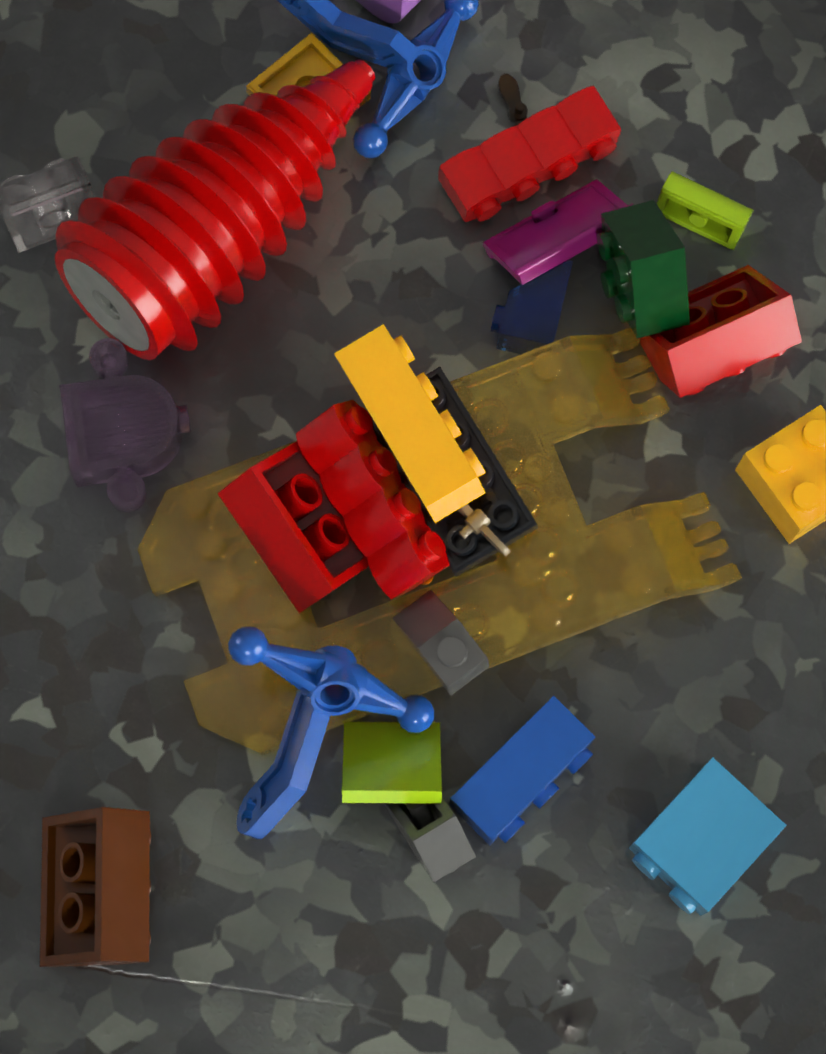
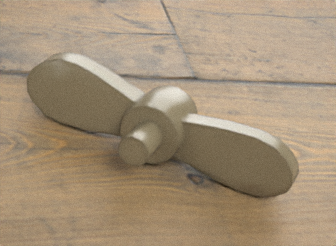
(477, 522)

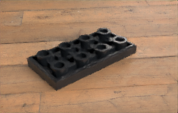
(500, 503)

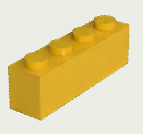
(410, 423)

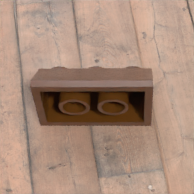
(95, 888)

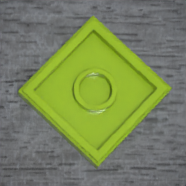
(391, 764)

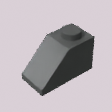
(442, 642)
(433, 836)

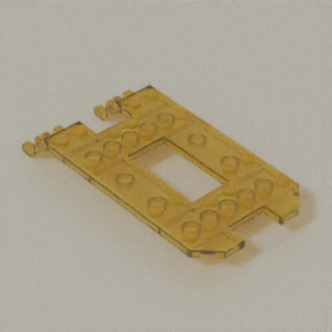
(542, 592)

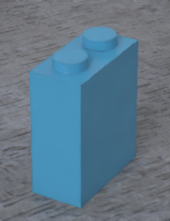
(705, 838)

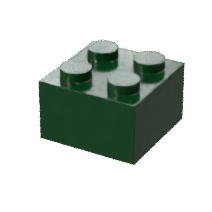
(644, 269)

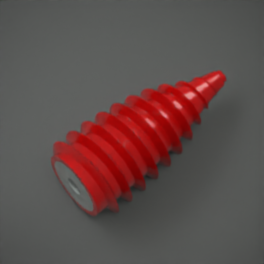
(204, 211)

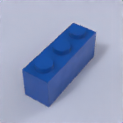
(523, 772)

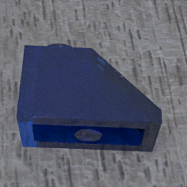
(532, 311)

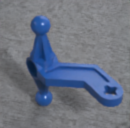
(391, 50)
(327, 686)

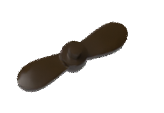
(510, 92)

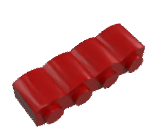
(528, 154)
(369, 494)

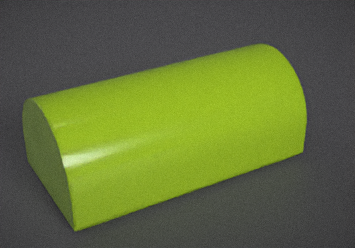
(703, 210)

